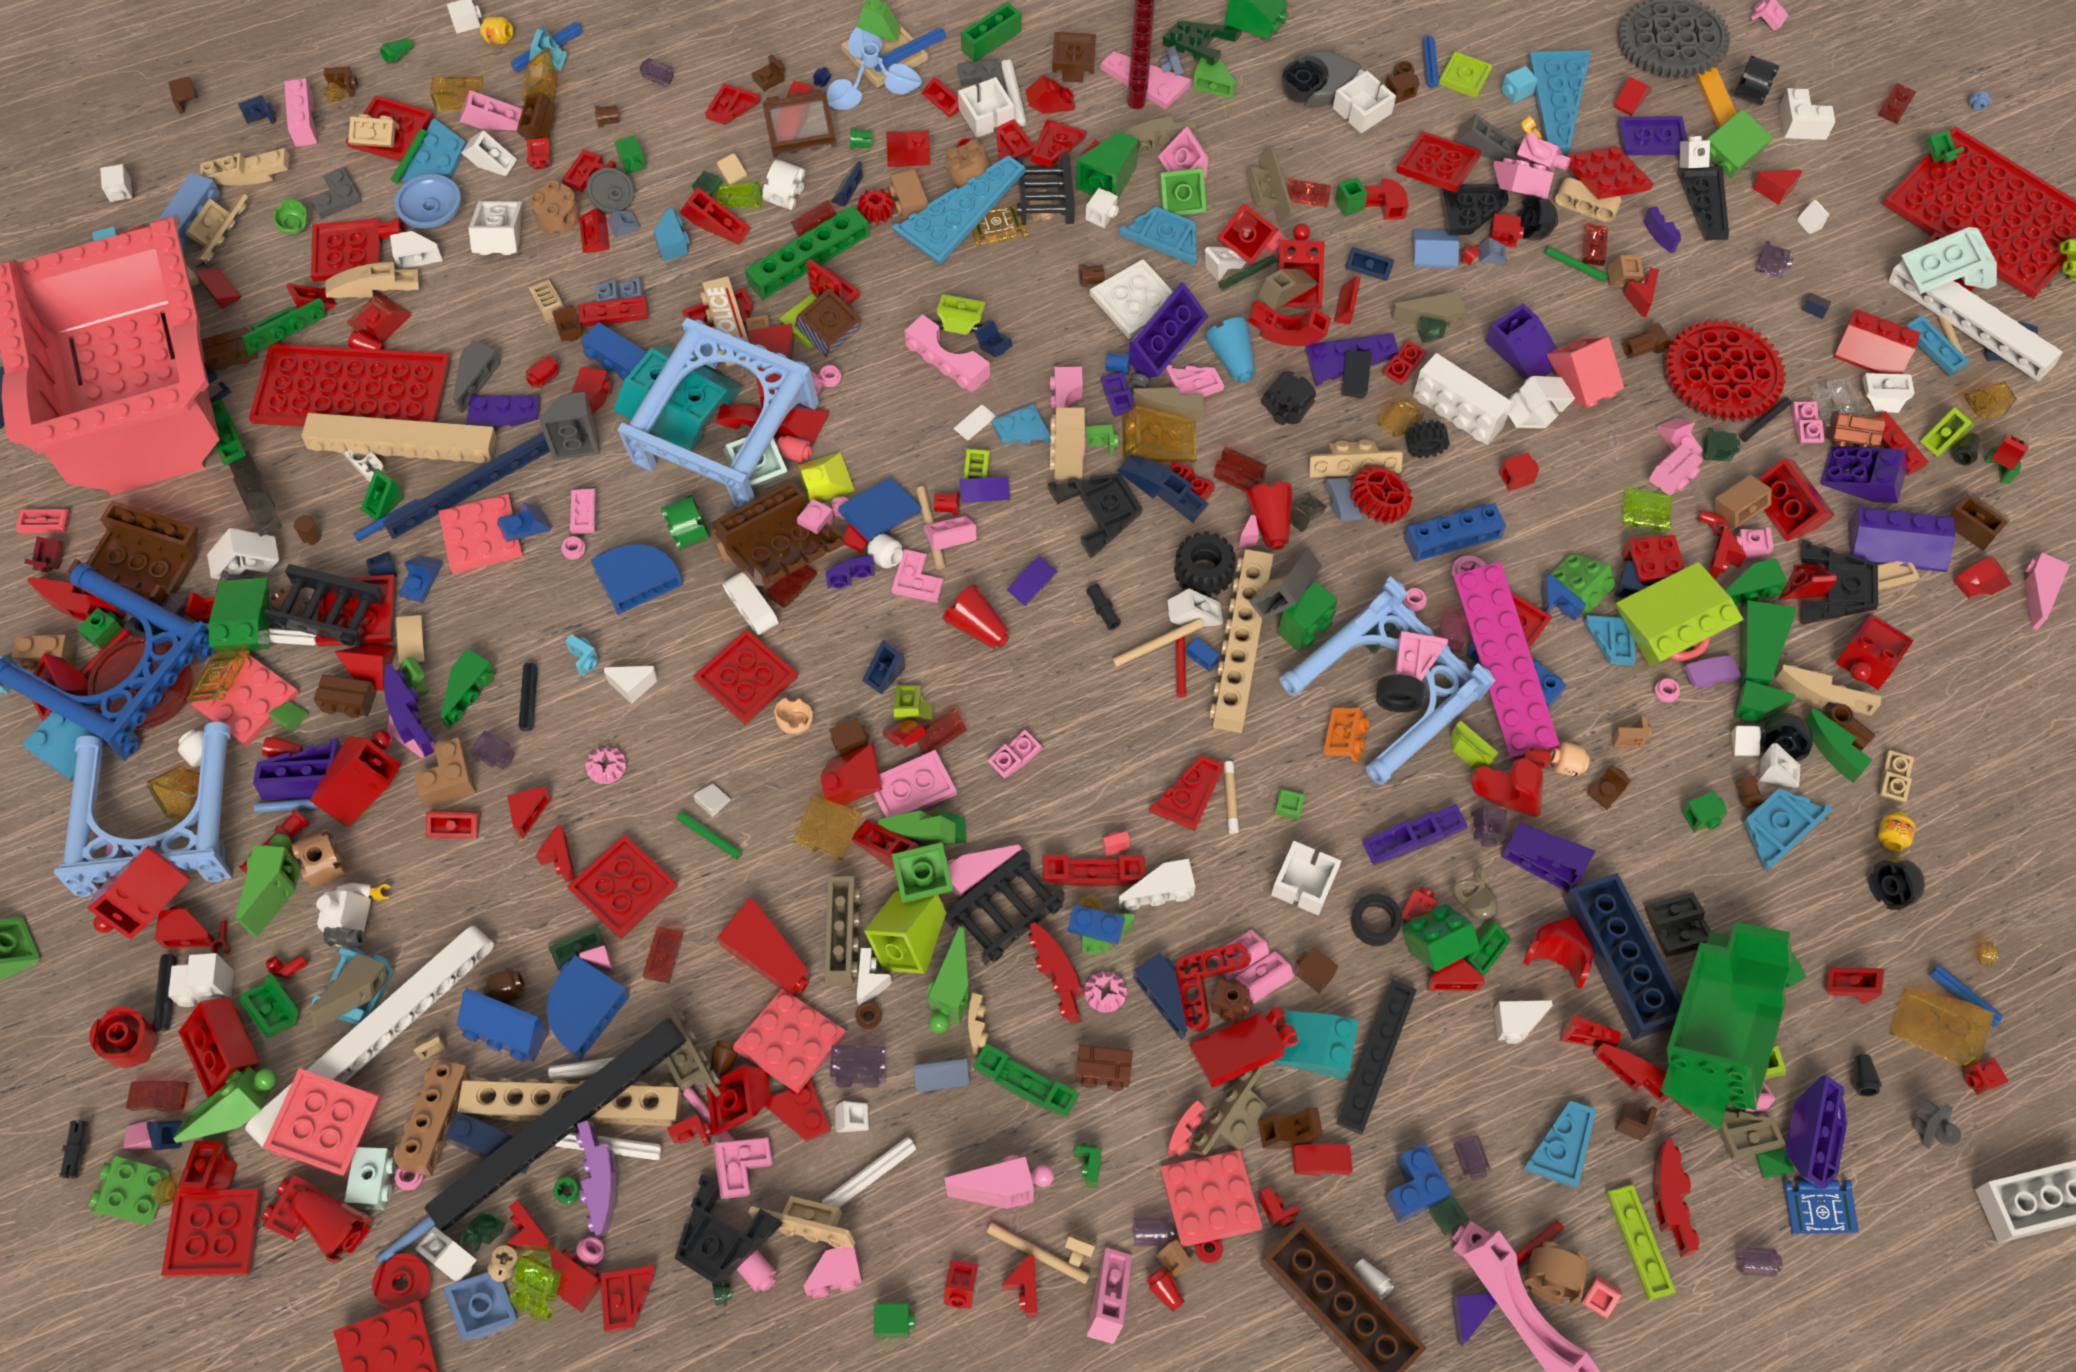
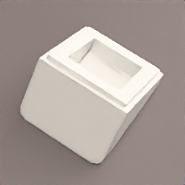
(1813, 217)
(1746, 740)
(711, 799)
(851, 1116)

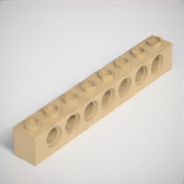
(1233, 716)
(501, 1109)

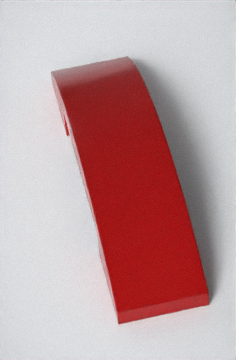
(1093, 872)

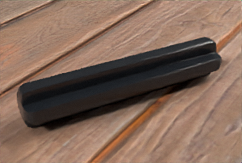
(528, 695)
(163, 1002)

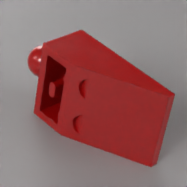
(1303, 260)
(1874, 652)
(352, 784)
(136, 893)

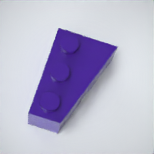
(294, 774)
(1548, 856)

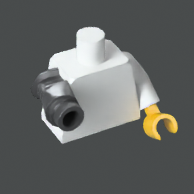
(345, 913)

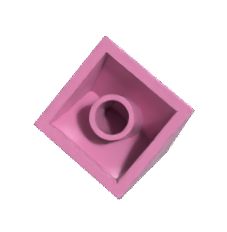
(1184, 153)

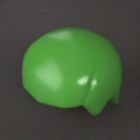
(291, 217)

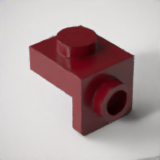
(46, 554)

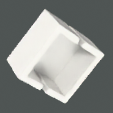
(1359, 104)
(992, 110)
(1532, 403)
(1303, 881)

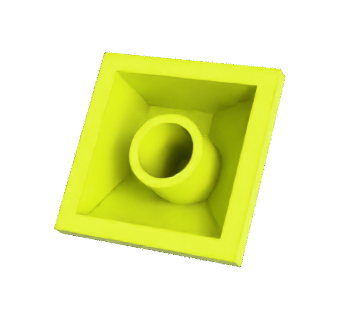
(825, 478)

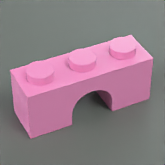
(299, 108)

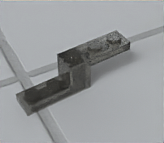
(255, 495)

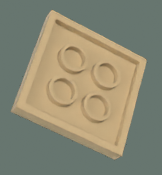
(878, 78)

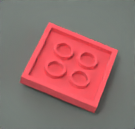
(474, 536)
(248, 701)
(789, 1040)
(321, 1122)
(1210, 1198)

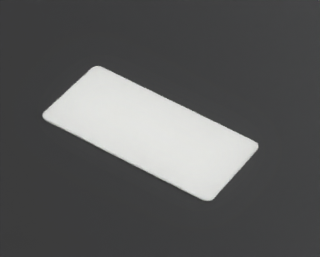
(974, 422)

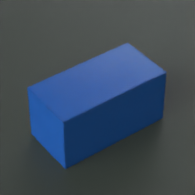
(1203, 654)

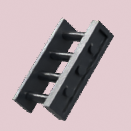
(1064, 195)
(322, 584)
(1000, 882)

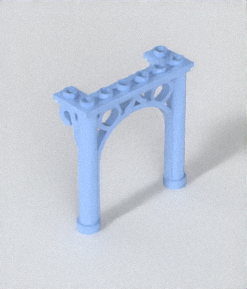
(1472, 683)
(204, 852)

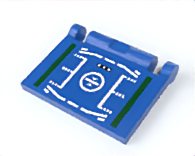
(1821, 1210)

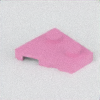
(1195, 380)
(1417, 653)

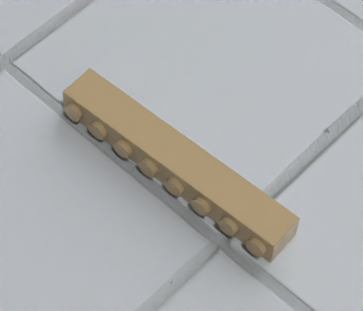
(399, 438)

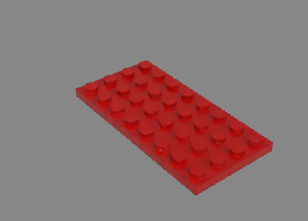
(348, 384)

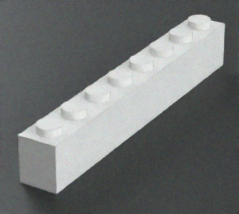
(1983, 324)

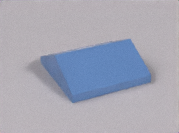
(1435, 249)
(479, 1306)

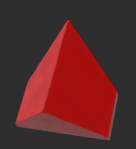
(1808, 582)
(368, 662)

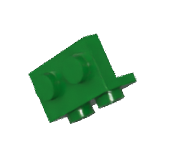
(270, 1007)

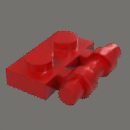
(583, 168)

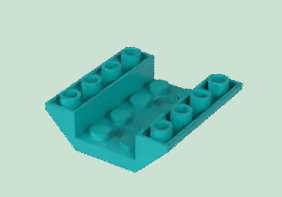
(681, 418)

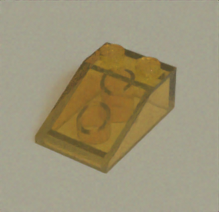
(1158, 436)
(1942, 1026)

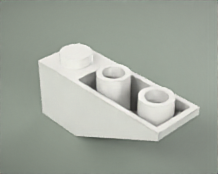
(1165, 883)

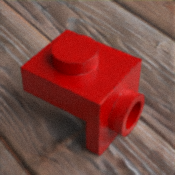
(538, 153)
(199, 608)

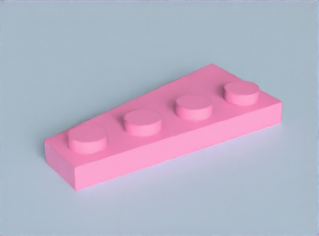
(1162, 86)

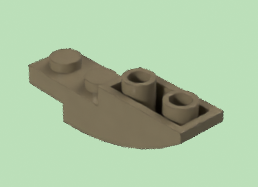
(1157, 132)

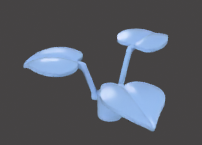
(865, 45)

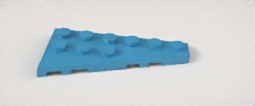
(1559, 92)
(955, 214)

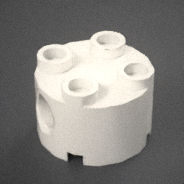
(784, 184)

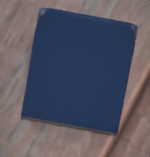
(1816, 305)
(381, 565)
(162, 1134)

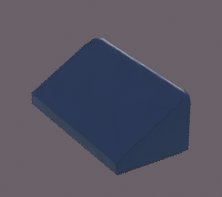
(848, 185)
(1369, 264)

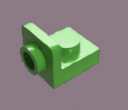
(1101, 435)

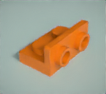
(1346, 733)

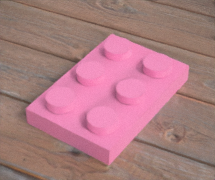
(914, 786)

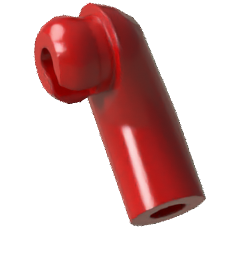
(1715, 521)
(283, 968)

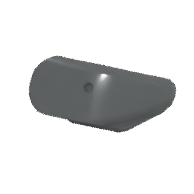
(1337, 72)

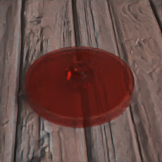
(120, 662)

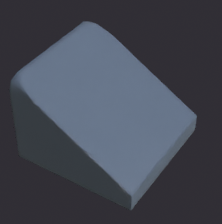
(623, 223)
(1492, 252)

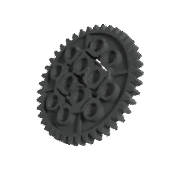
(1674, 37)

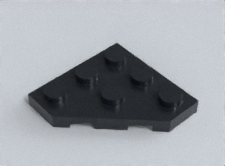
(1472, 206)

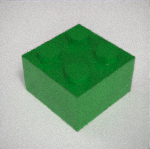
(1308, 617)
(1440, 937)

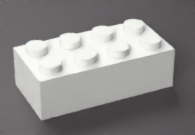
(1462, 399)
(2030, 1202)

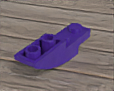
(403, 710)

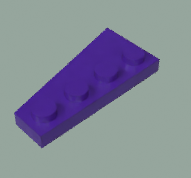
(1328, 358)

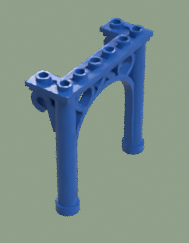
(118, 727)

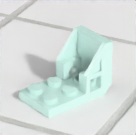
(1950, 258)

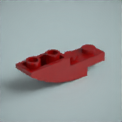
(70, 600)
(1056, 964)
(1669, 1189)

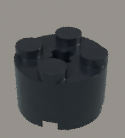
(1756, 80)
(1289, 398)

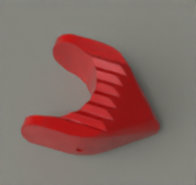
(1515, 790)
(1565, 944)

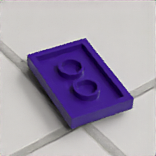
(1651, 135)

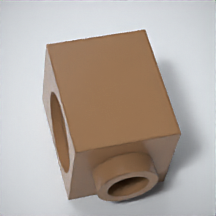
(1625, 269)

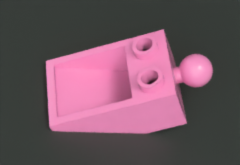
(1000, 1184)

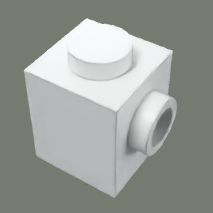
(464, 15)
(1694, 152)
(116, 183)
(1102, 208)

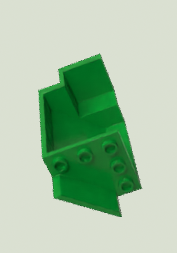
(1728, 1021)

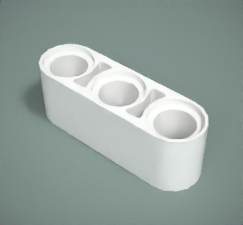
(750, 603)

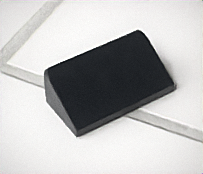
(1356, 374)

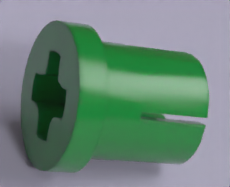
(860, 138)

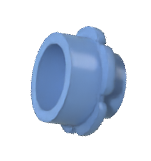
(1980, 100)

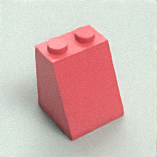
(1588, 369)

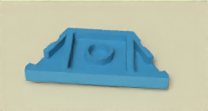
(438, 153)
(1164, 233)
(1782, 824)

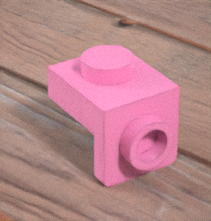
(1770, 12)
(815, 516)

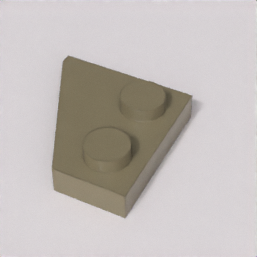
(1749, 1134)

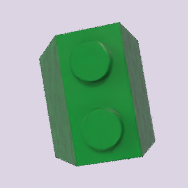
(1257, 16)
(1108, 165)

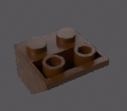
(1978, 521)

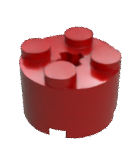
(123, 1037)

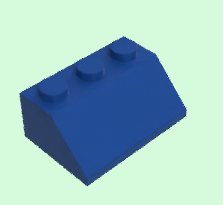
(500, 1026)

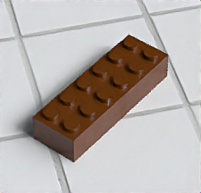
(1341, 1303)

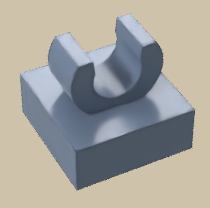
(1171, 62)

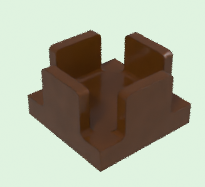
(1073, 55)

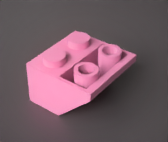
(1523, 177)

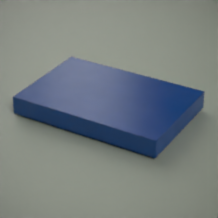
(879, 509)

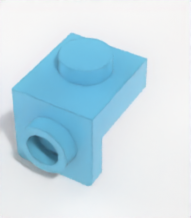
(584, 651)

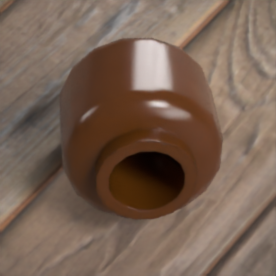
(504, 985)

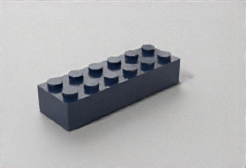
(1625, 956)

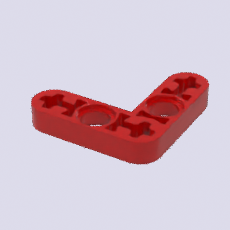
(1197, 977)

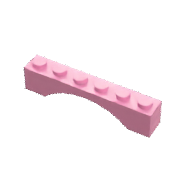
(1498, 1270)

